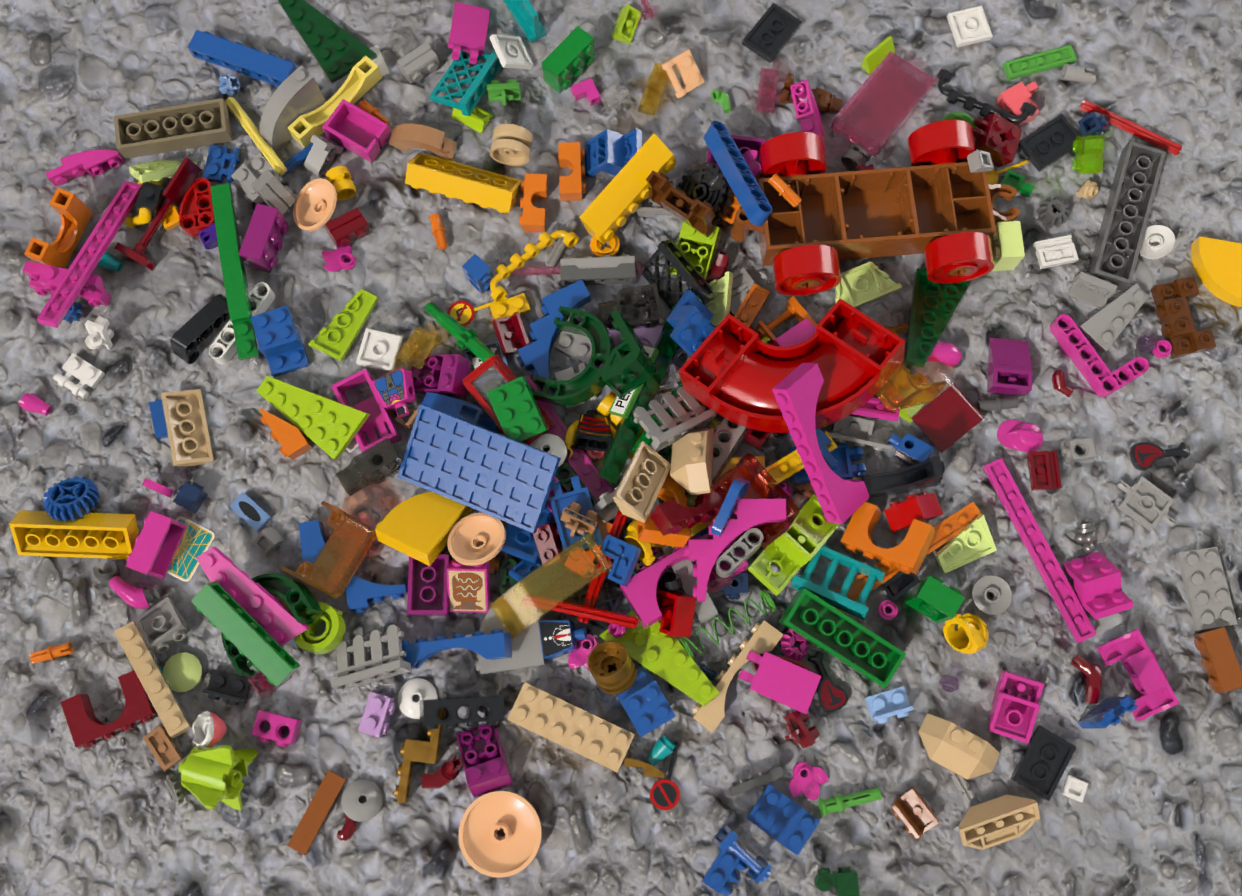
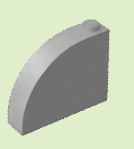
(293, 98)
(525, 648)

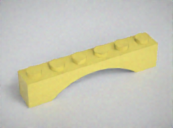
(360, 81)

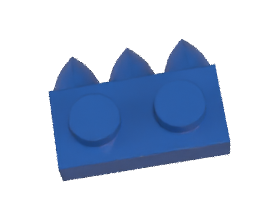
(722, 871)

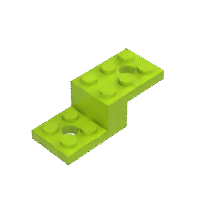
(793, 547)

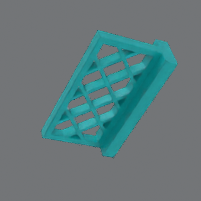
(526, 18)
(478, 86)

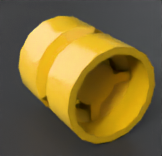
(341, 179)
(605, 406)

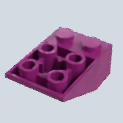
(1009, 367)
(442, 375)
(483, 760)

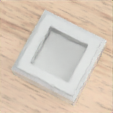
(1074, 788)

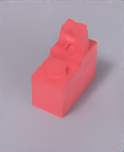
(1014, 97)

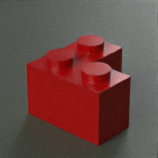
(917, 506)
(676, 611)

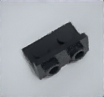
(228, 686)

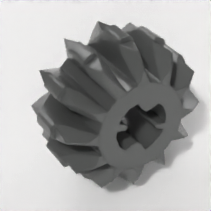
(1059, 212)

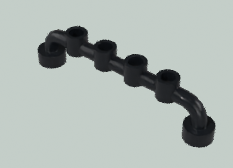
(985, 109)

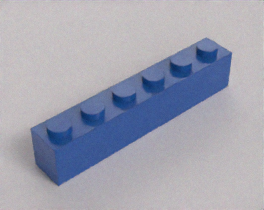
(240, 58)

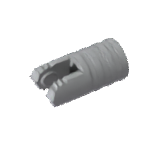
(1078, 73)

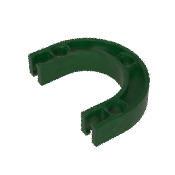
(589, 381)
(290, 591)

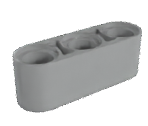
(742, 544)

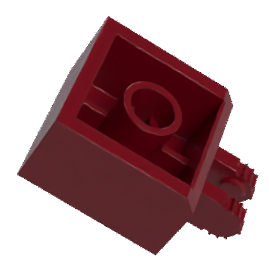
(997, 137)

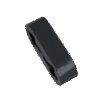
(670, 582)

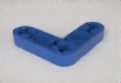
(737, 491)

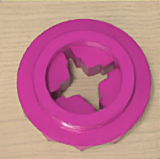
(796, 653)

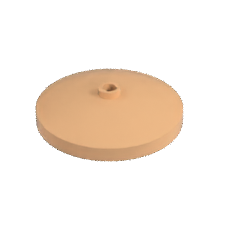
(480, 839)

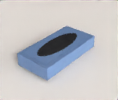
(250, 511)

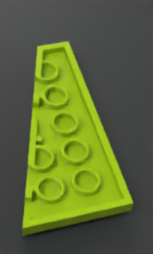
(318, 417)
(666, 659)

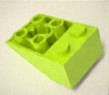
(698, 248)

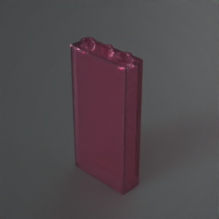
(882, 104)

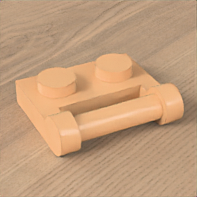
(687, 70)

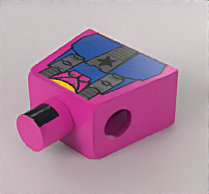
(396, 391)

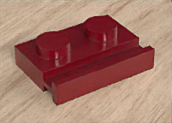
(1044, 470)

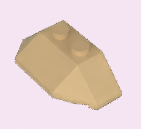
(693, 461)
(956, 748)
(997, 821)

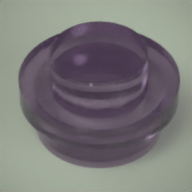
(1145, 343)
(949, 683)

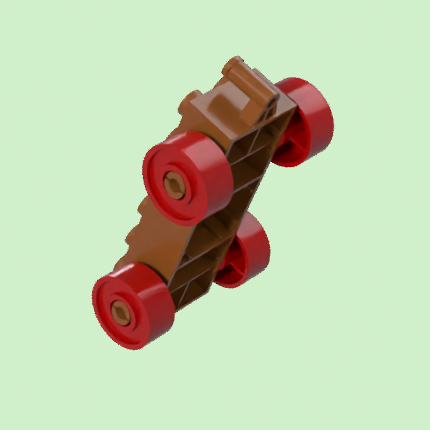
(877, 212)

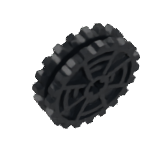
(708, 185)

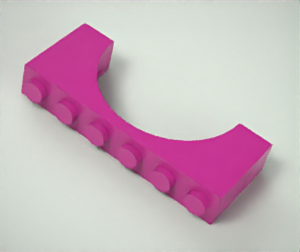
(643, 586)

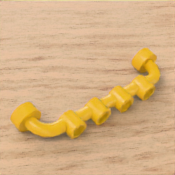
(517, 261)

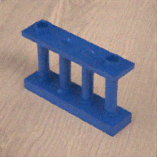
(726, 840)

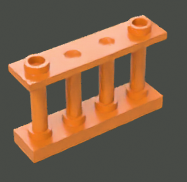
(793, 309)

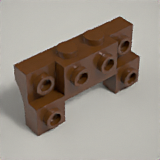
(675, 201)
(1177, 320)

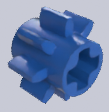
(74, 313)

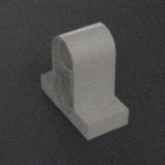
(321, 154)

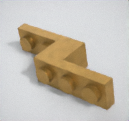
(419, 752)

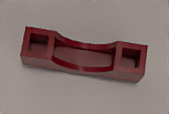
(672, 517)

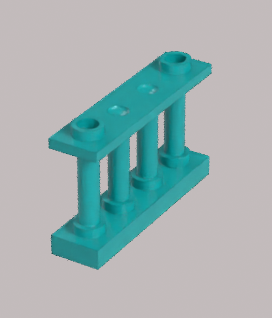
(839, 599)

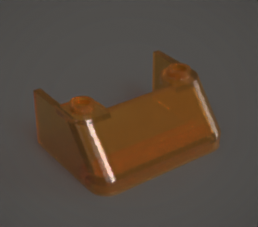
(905, 389)
(339, 555)

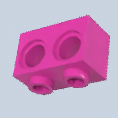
(277, 724)

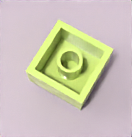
(1007, 245)

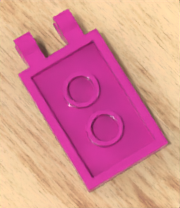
(468, 31)
(782, 681)

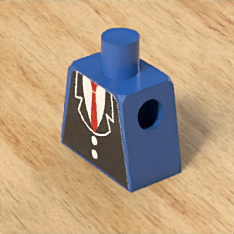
(910, 449)
(559, 638)

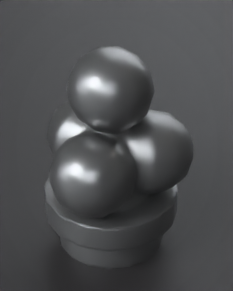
(1086, 535)

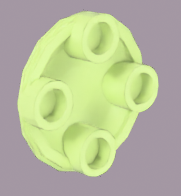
(182, 672)

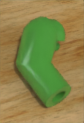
(723, 99)

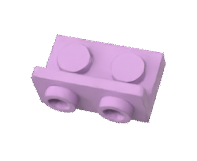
(376, 715)

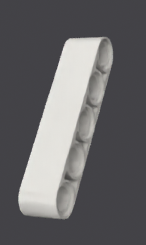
(229, 347)

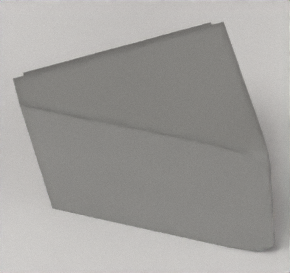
(980, 161)
(268, 541)

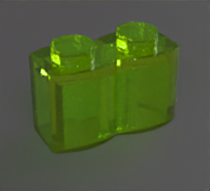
(1088, 154)

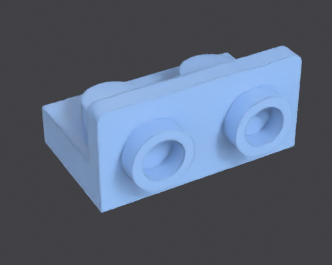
(888, 704)

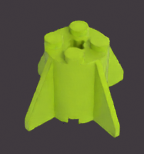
(216, 774)

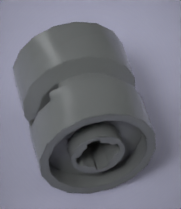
(854, 157)

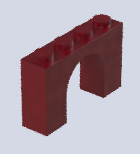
(86, 727)

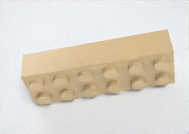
(571, 727)

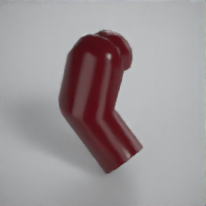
(1058, 381)
(347, 830)

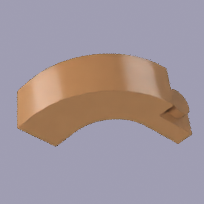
(423, 137)

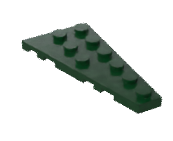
(329, 43)
(929, 314)

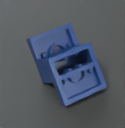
(610, 151)
(690, 322)
(280, 341)
(646, 703)

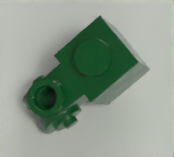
(844, 880)

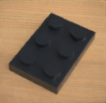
(771, 32)
(1049, 142)
(1043, 763)

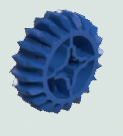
(71, 498)

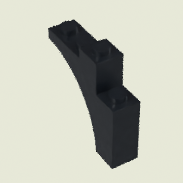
(904, 480)

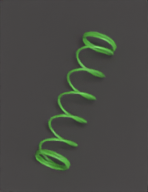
(763, 593)

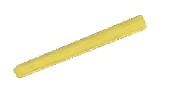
(254, 133)

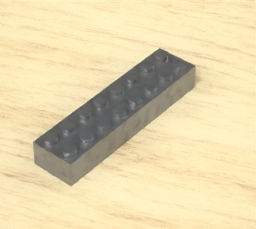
(1127, 214)

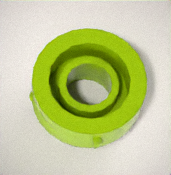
(330, 638)

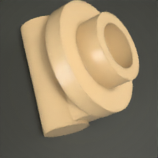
(1088, 190)

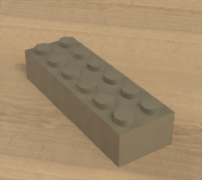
(173, 128)

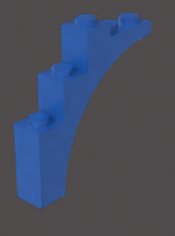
(545, 331)
(358, 591)

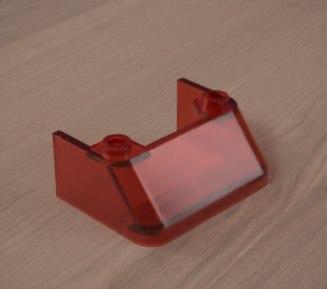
(761, 487)

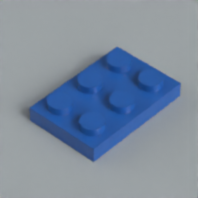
(522, 542)
(783, 819)

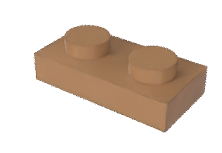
(163, 748)

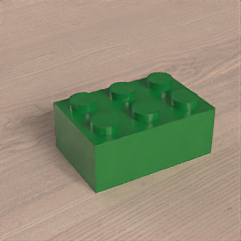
(568, 60)
(517, 410)
(935, 599)

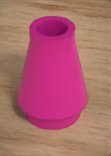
(34, 404)

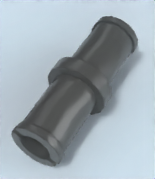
(998, 404)

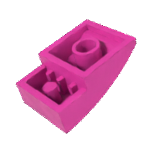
(1015, 706)

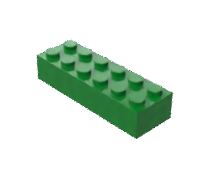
(842, 637)

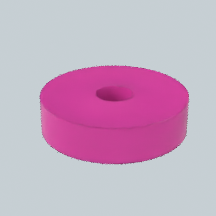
(158, 488)

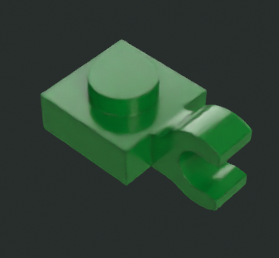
(1016, 181)

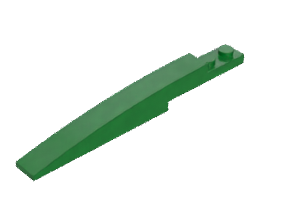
(233, 272)

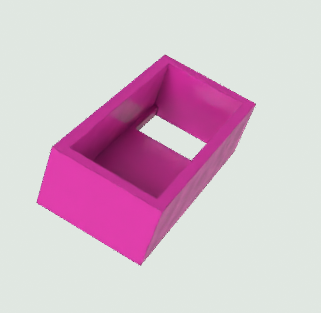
(373, 406)

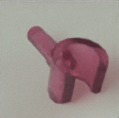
(646, 10)

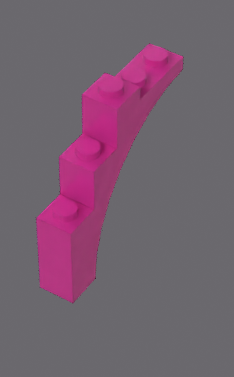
(748, 515)

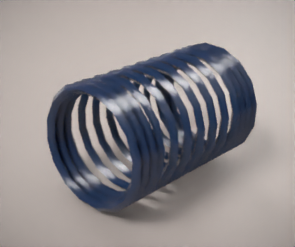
(712, 676)

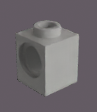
(1086, 447)

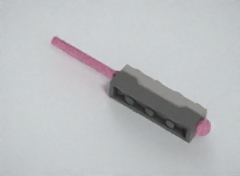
(593, 271)

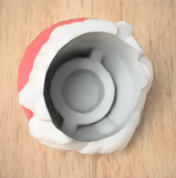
(208, 729)

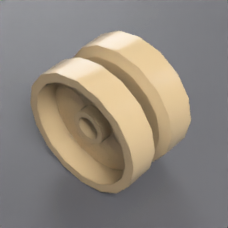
(511, 144)

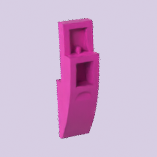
(807, 109)
(92, 162)

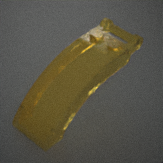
(549, 586)

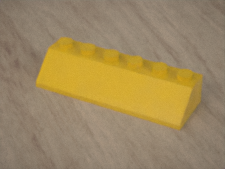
(463, 182)
(626, 190)
(86, 537)

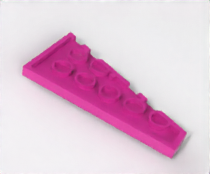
(251, 596)

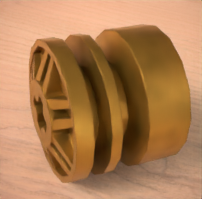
(612, 667)

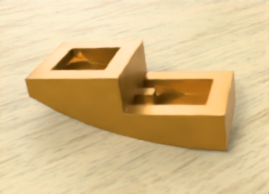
(649, 770)

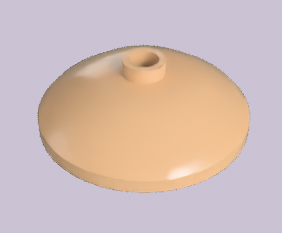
(315, 204)
(471, 533)

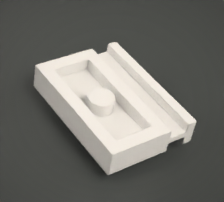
(1056, 252)

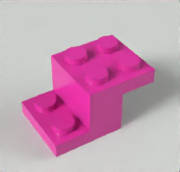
(1098, 585)

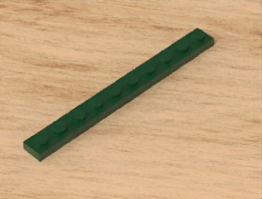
(628, 429)

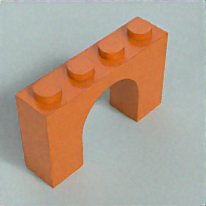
(74, 220)
(649, 531)
(906, 556)

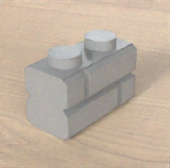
(418, 63)
(273, 192)

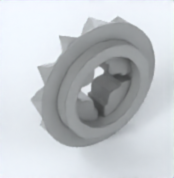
(174, 789)

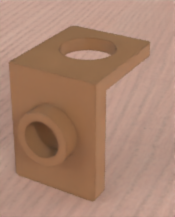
(409, 425)

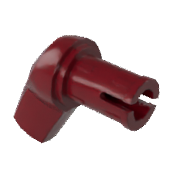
(719, 267)
(1093, 678)
(444, 774)

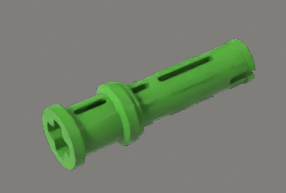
(839, 804)

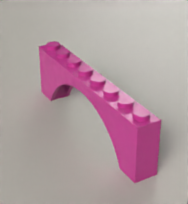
(797, 401)

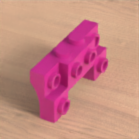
(46, 278)
(1144, 672)

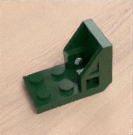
(629, 371)

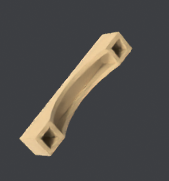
(763, 639)
(152, 680)

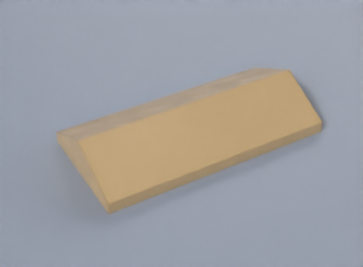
(187, 427)
(641, 483)

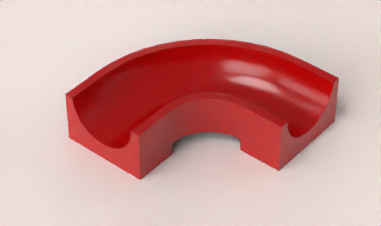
(737, 370)

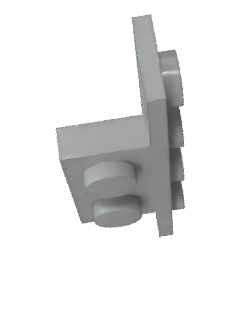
(856, 430)

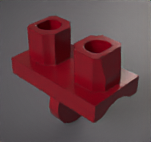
(798, 730)

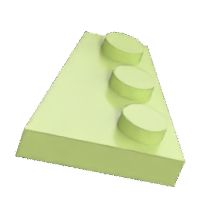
(966, 546)

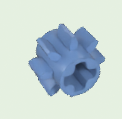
(229, 85)

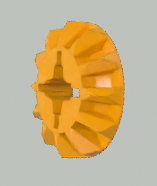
(596, 247)

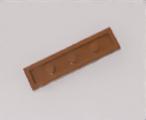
(317, 812)

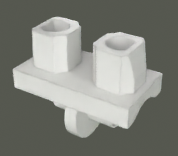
(99, 334)

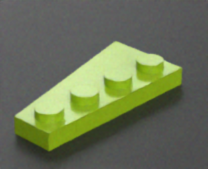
(343, 330)

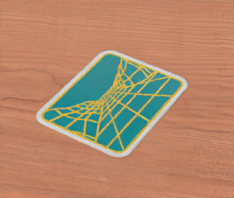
(193, 543)

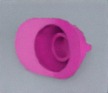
(1020, 436)

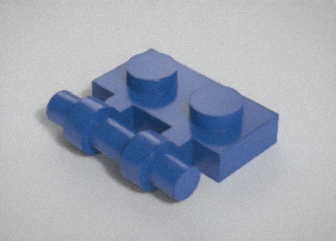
(217, 161)

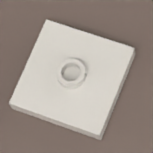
(969, 26)
(511, 51)
(379, 350)

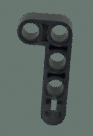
(199, 328)

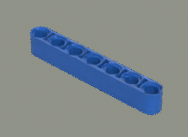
(738, 173)

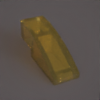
(654, 91)

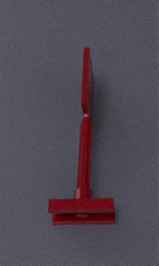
(174, 192)

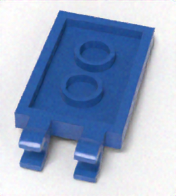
(842, 468)
(560, 501)
(1108, 712)

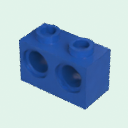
(478, 273)

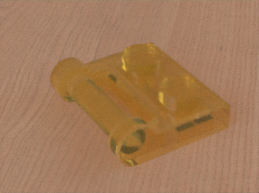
(418, 348)

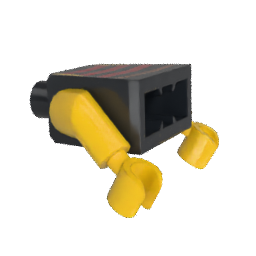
(147, 204)
(590, 433)

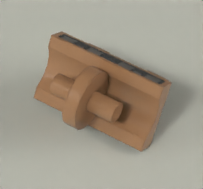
(578, 522)

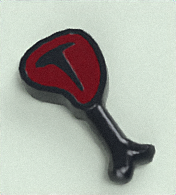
(1145, 454)
(829, 695)

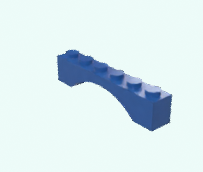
(490, 646)

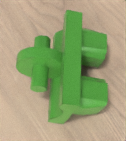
(504, 92)

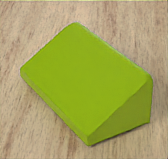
(626, 24)
(877, 55)
(477, 120)

